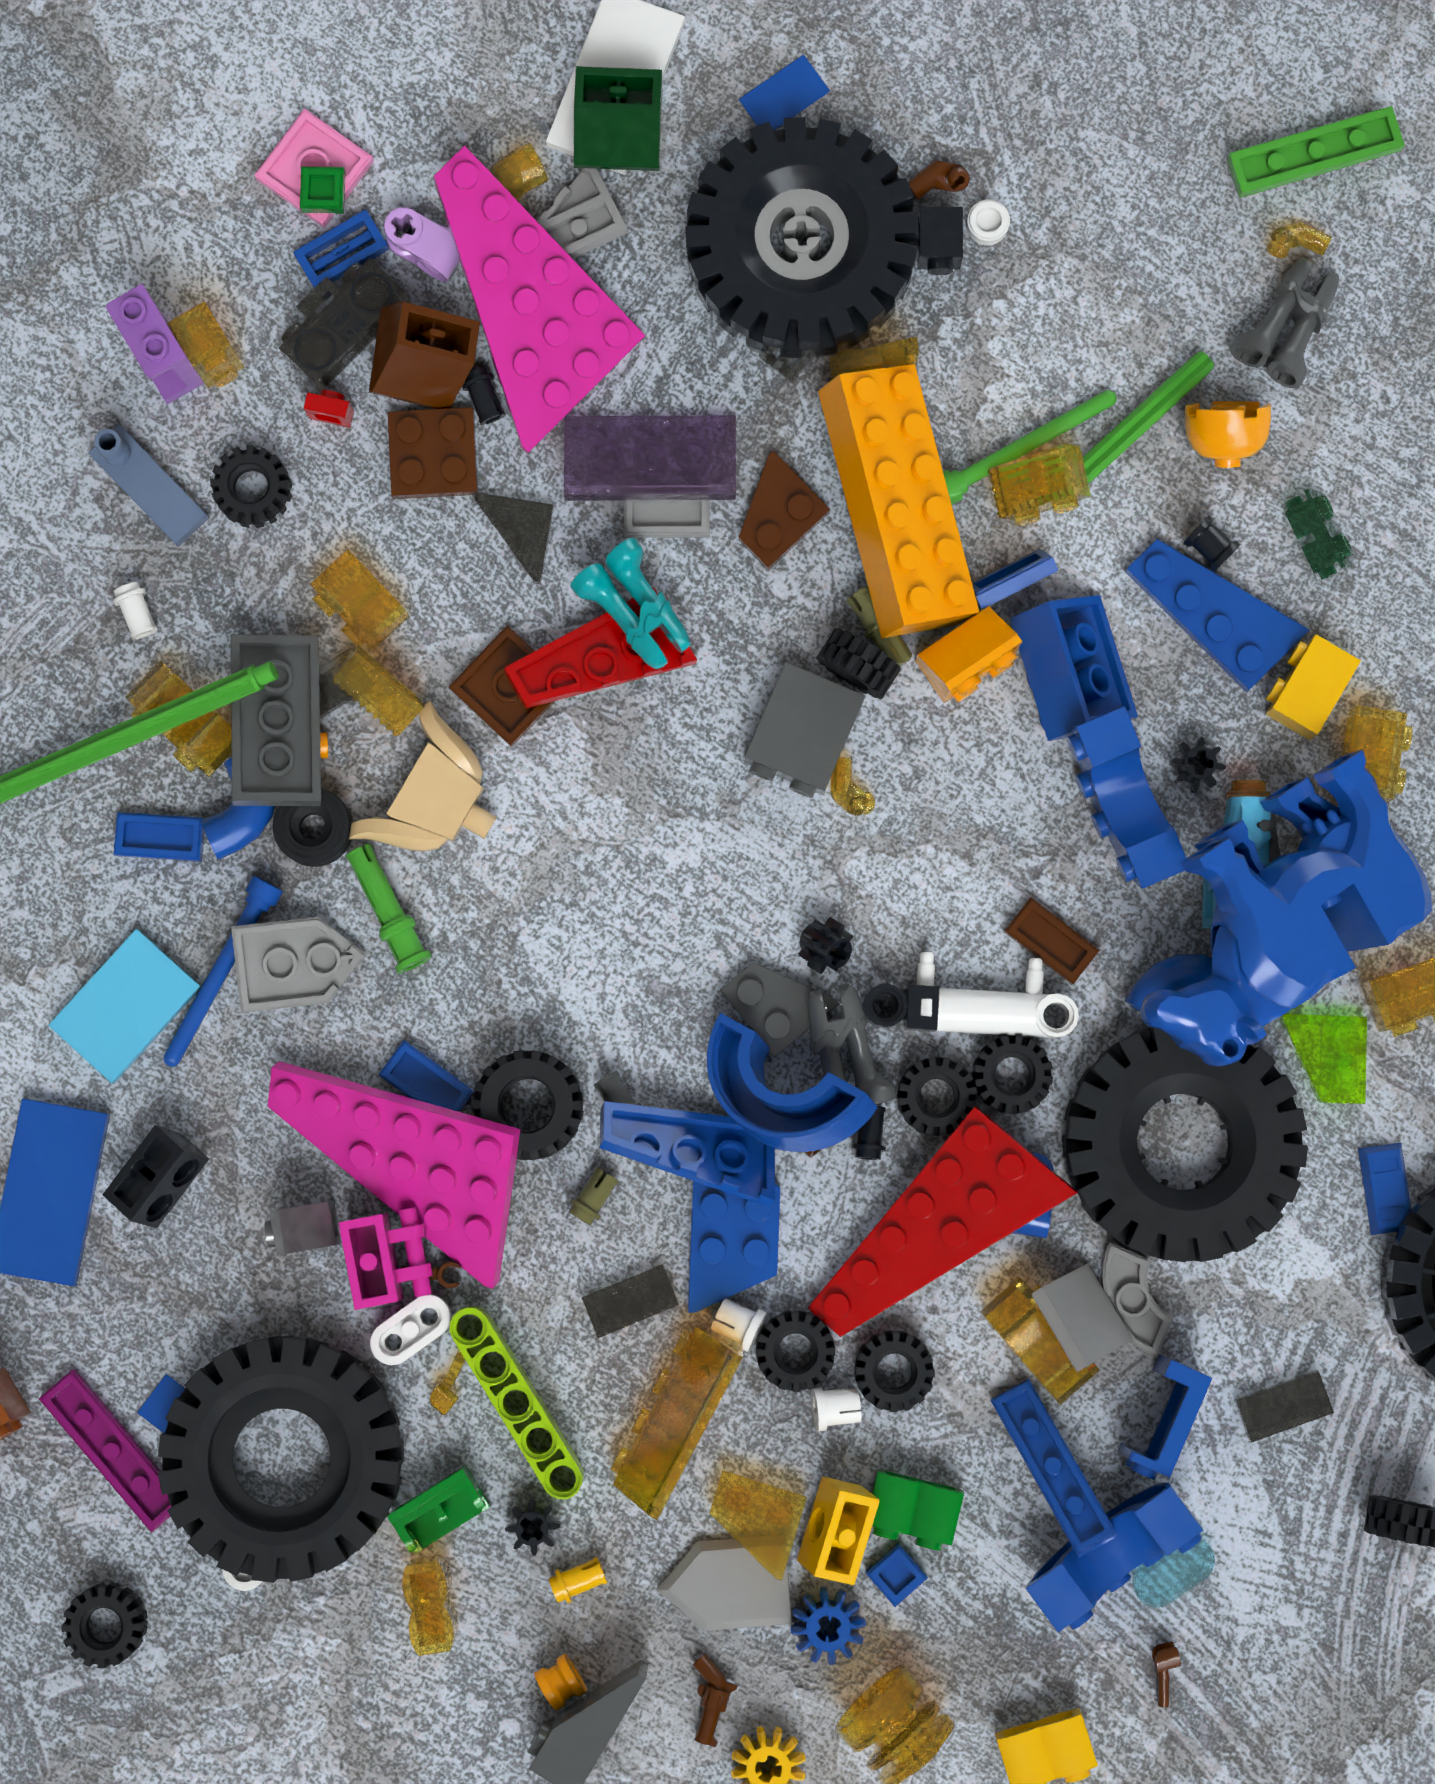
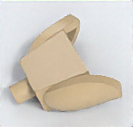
(436, 795)

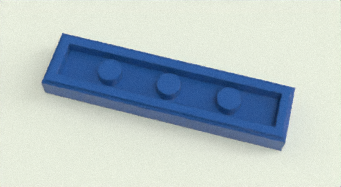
(1053, 1468)

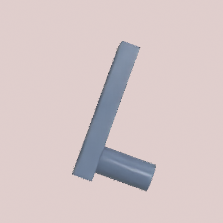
(147, 484)

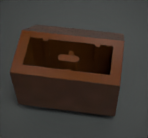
(422, 354)

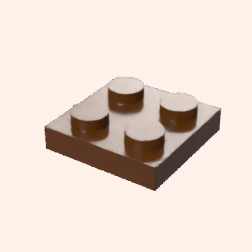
(432, 453)

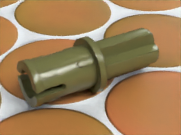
(892, 646)

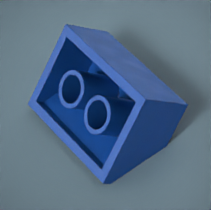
(1071, 663)

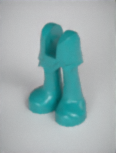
(655, 610)

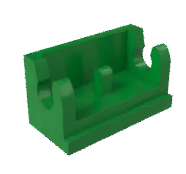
(438, 1510)

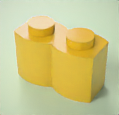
(1047, 1749)

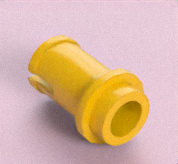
(577, 1580)

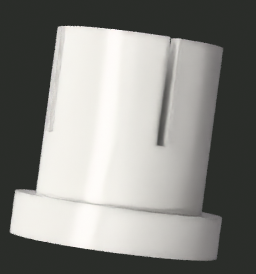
(739, 1323)
(835, 1407)

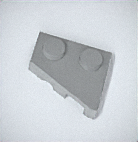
(583, 215)

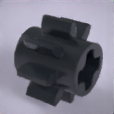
(1207, 757)
(825, 945)
(535, 1538)

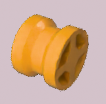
(560, 1682)

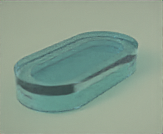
(1173, 1575)

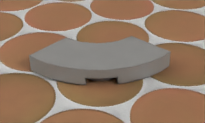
(1128, 1291)

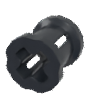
(1211, 543)

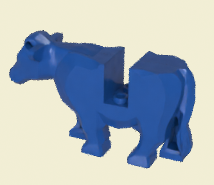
(1292, 922)

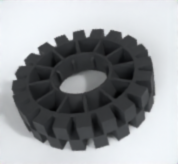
(1200, 1221)

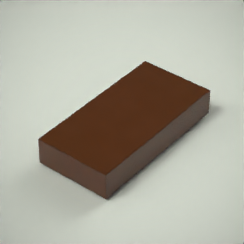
(1051, 941)

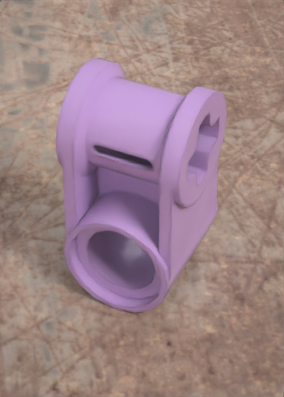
(429, 246)

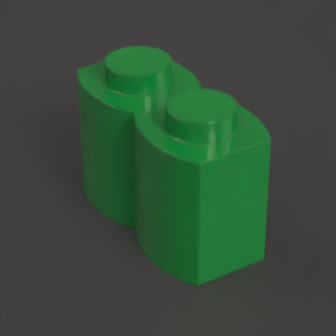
(916, 1509)

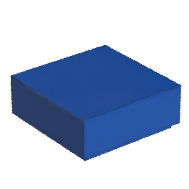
(896, 1574)

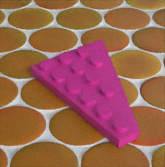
(539, 310)
(411, 1156)

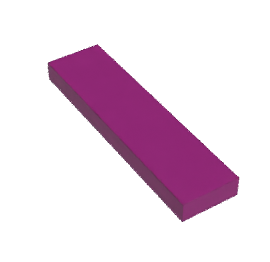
(108, 1447)

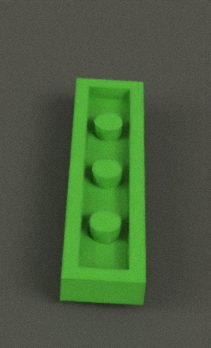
(1315, 152)

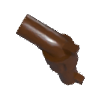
(714, 1699)

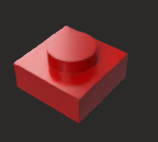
(329, 408)

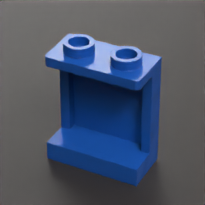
(1174, 1422)

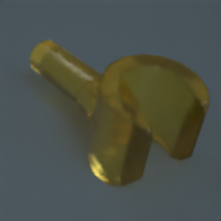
(442, 1397)

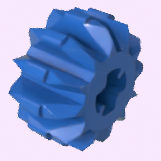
(843, 1625)

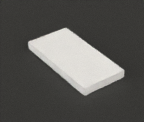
(620, 37)

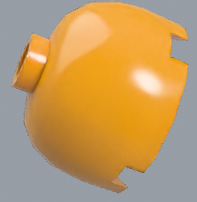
(1228, 430)

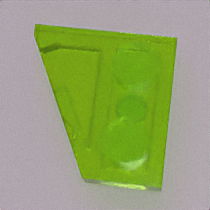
(1332, 1054)

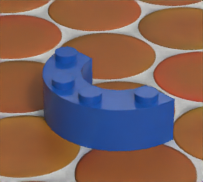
(1123, 800)
(787, 1121)
(1146, 1530)

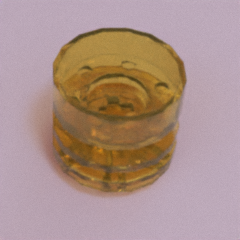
(902, 1734)

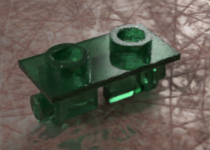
(1314, 517)

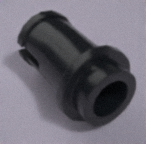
(483, 395)
(869, 1137)

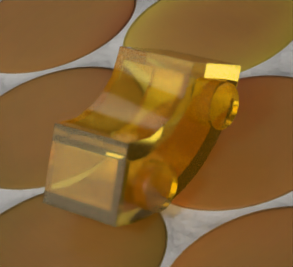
(200, 742)
(1029, 1336)

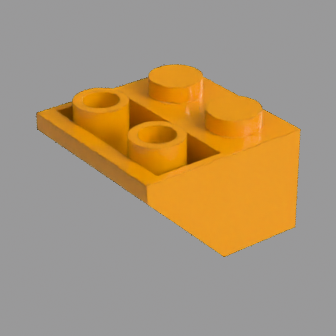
(968, 654)

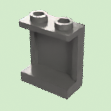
(803, 730)

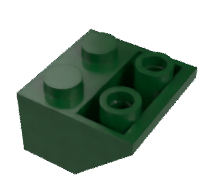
(617, 118)

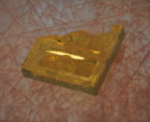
(877, 357)

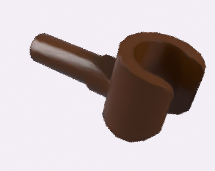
(437, 1273)
(1165, 1657)

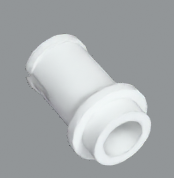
(135, 610)

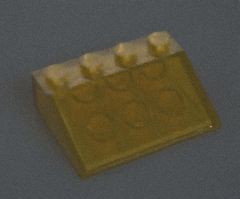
(677, 1419)

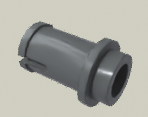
(613, 1089)

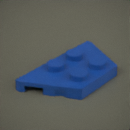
(730, 1245)

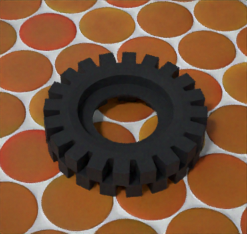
(201, 1473)

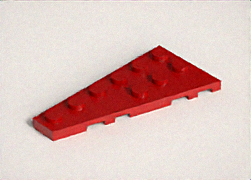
(956, 1207)

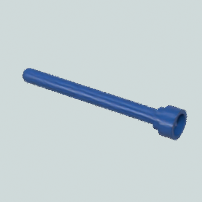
(259, 898)

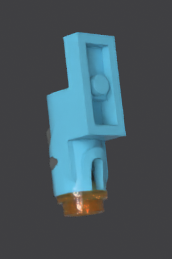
(1245, 805)

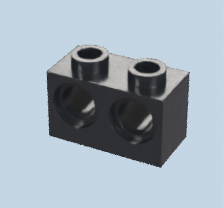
(155, 1176)

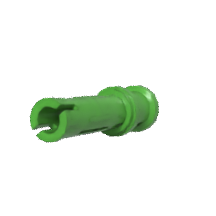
(396, 927)

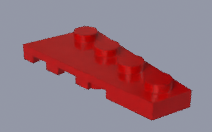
(588, 661)

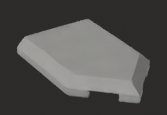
(291, 963)
(726, 1588)

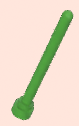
(959, 481)

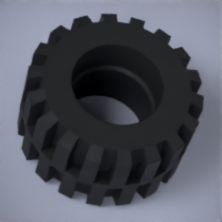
(553, 1074)

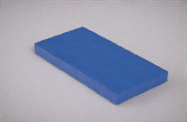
(50, 1191)

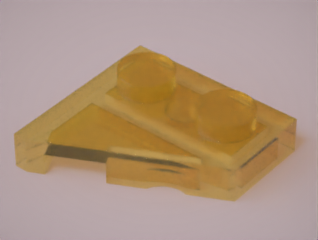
(759, 1518)

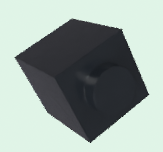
(940, 239)

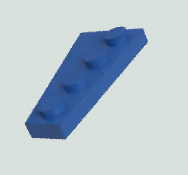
(1220, 617)
(693, 1146)

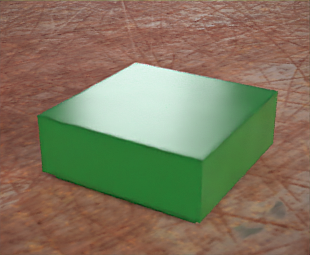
(322, 190)

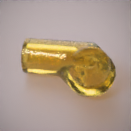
(1297, 235)
(847, 793)

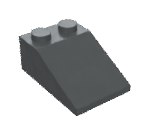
(579, 1733)

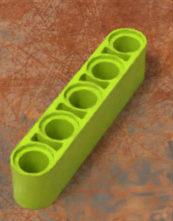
(517, 1423)

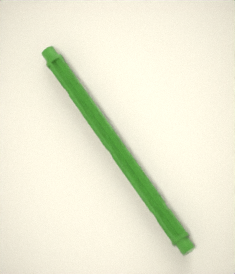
(136, 730)

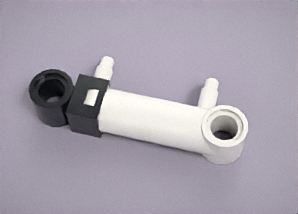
(972, 1011)

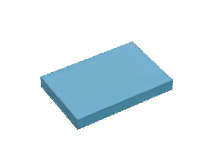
(125, 1006)

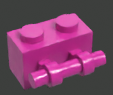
(373, 1259)

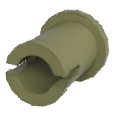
(593, 1196)

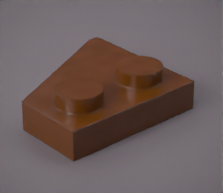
(779, 513)

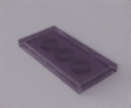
(650, 458)

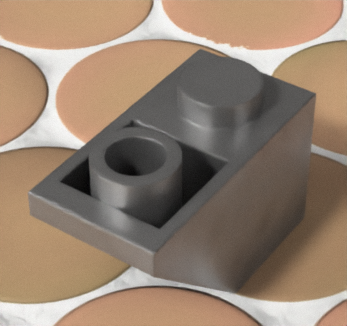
(302, 1228)

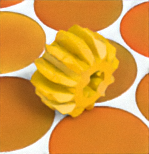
(760, 1751)

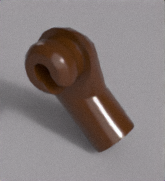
(939, 176)

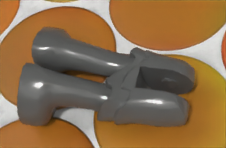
(1306, 312)
(831, 1035)

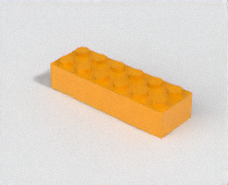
(898, 500)

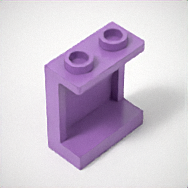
(153, 343)

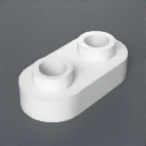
(411, 1329)

